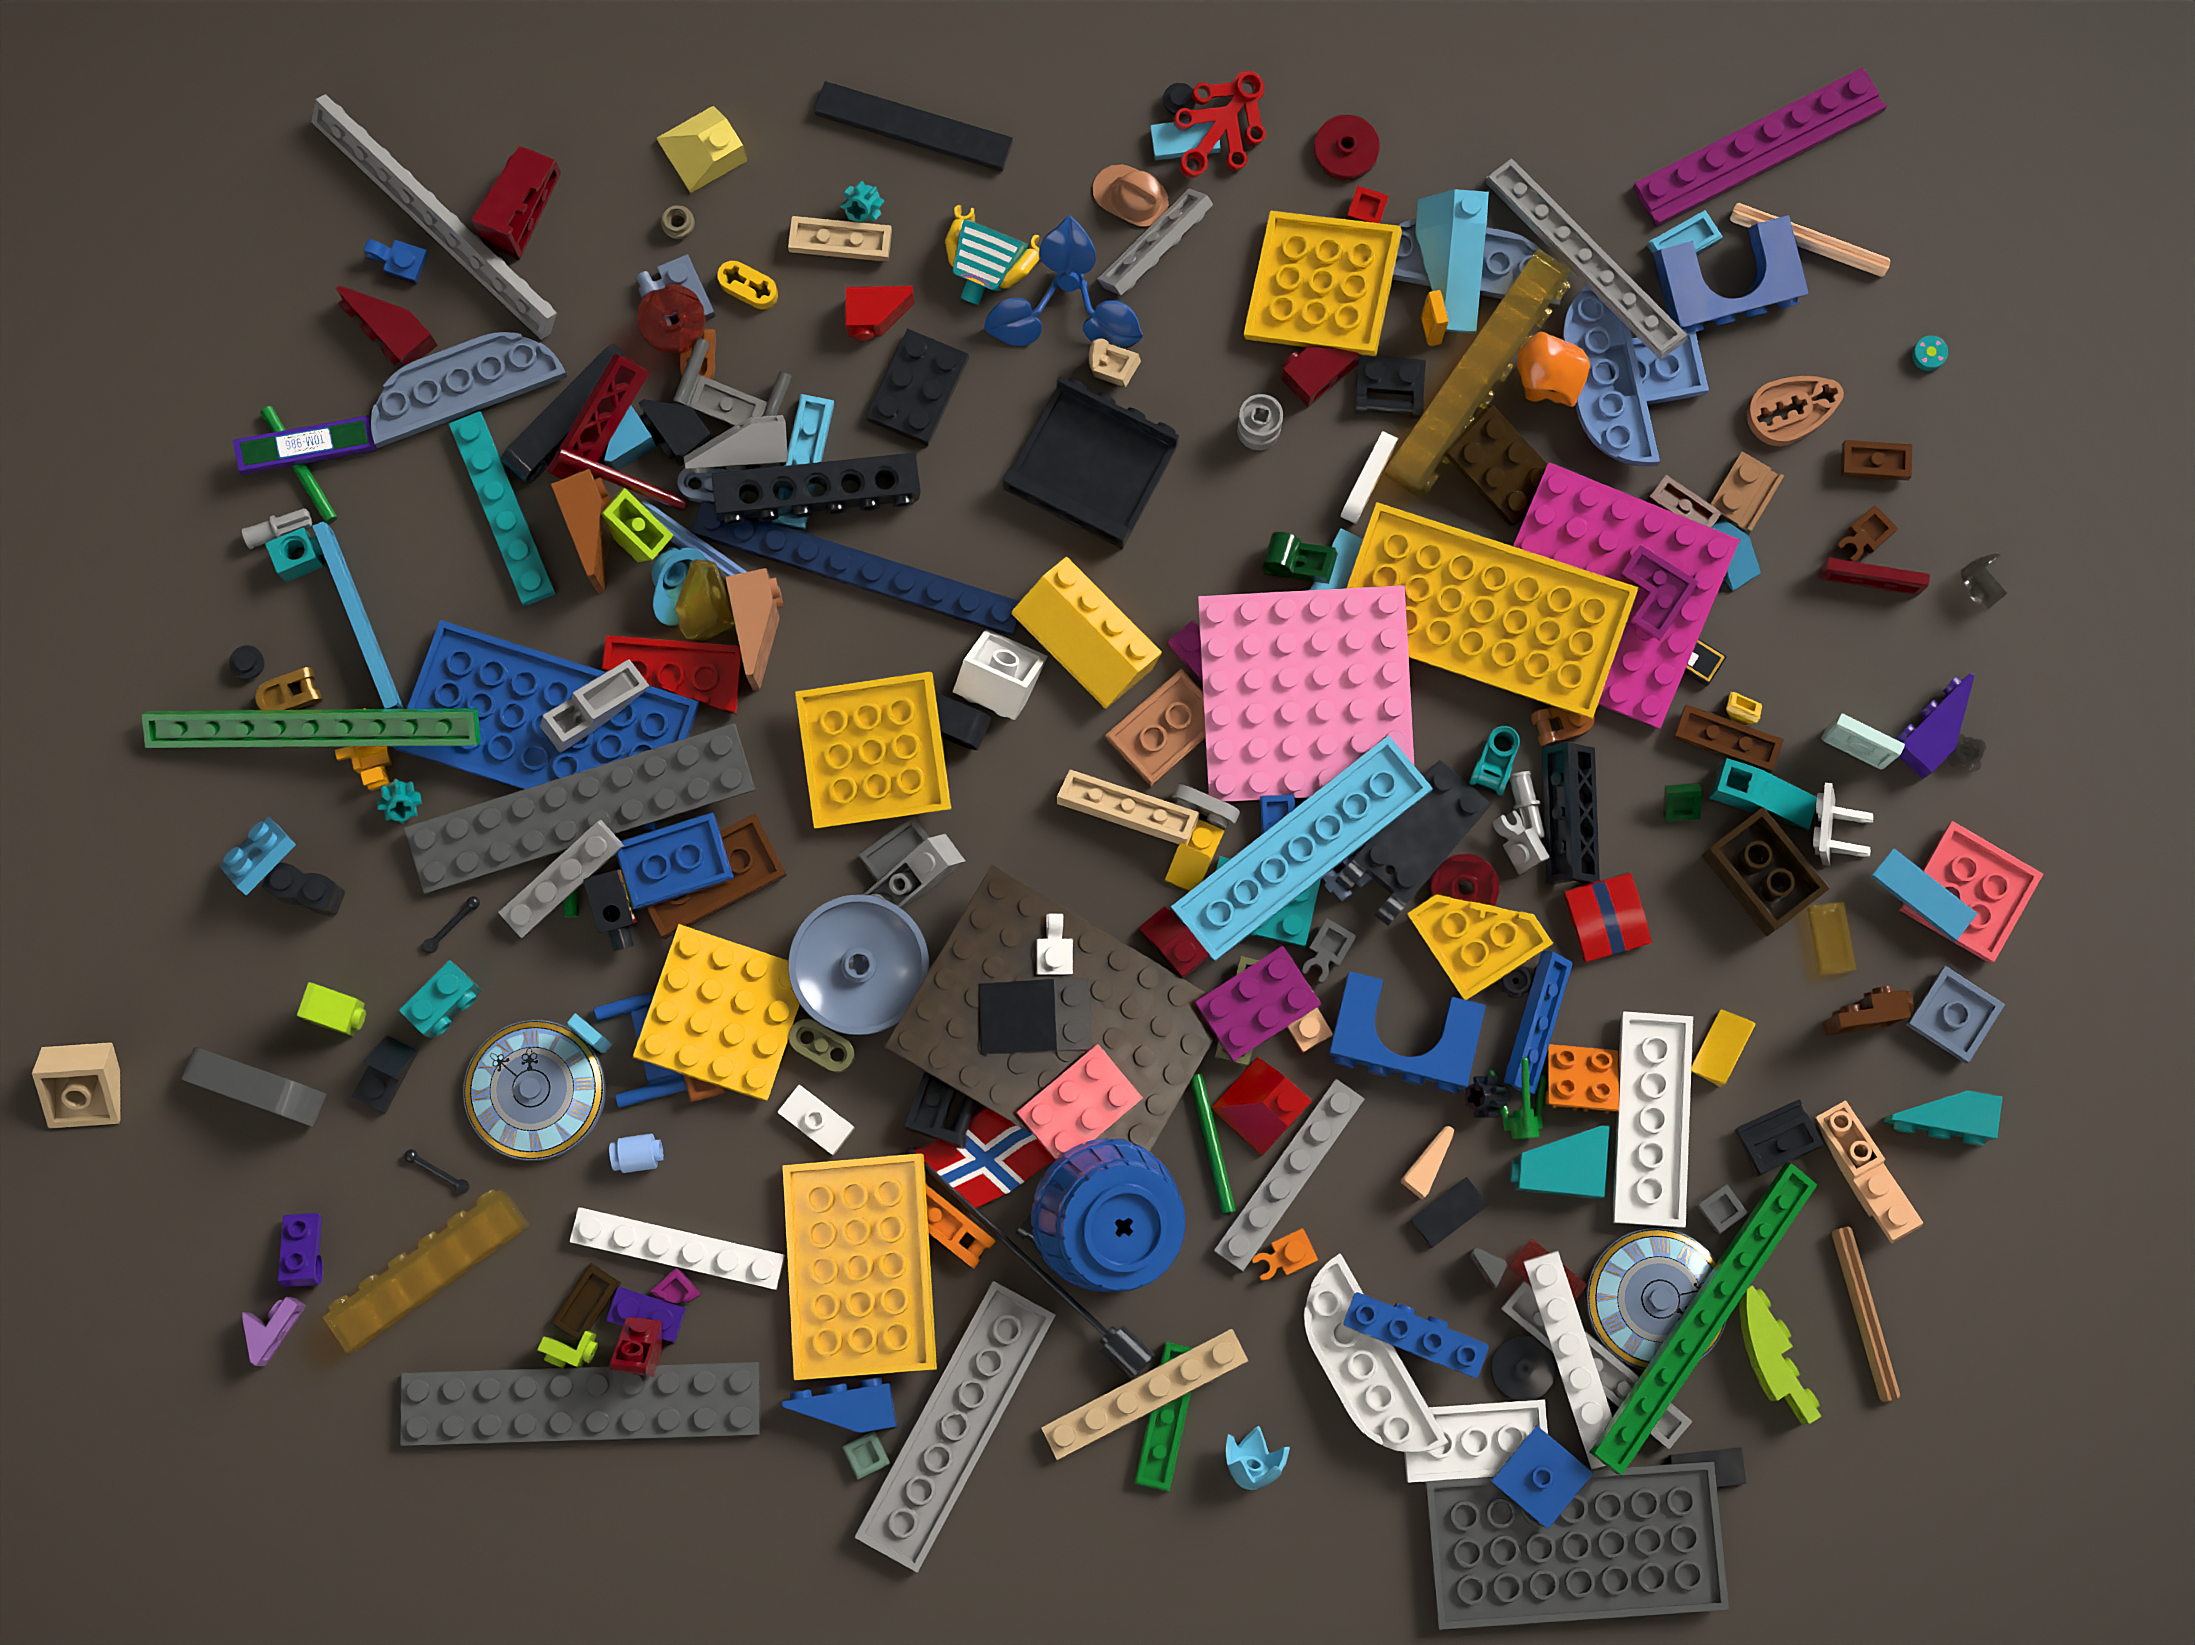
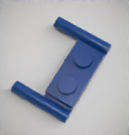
(661, 1080)

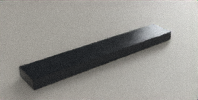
(913, 126)

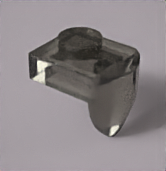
(1981, 584)

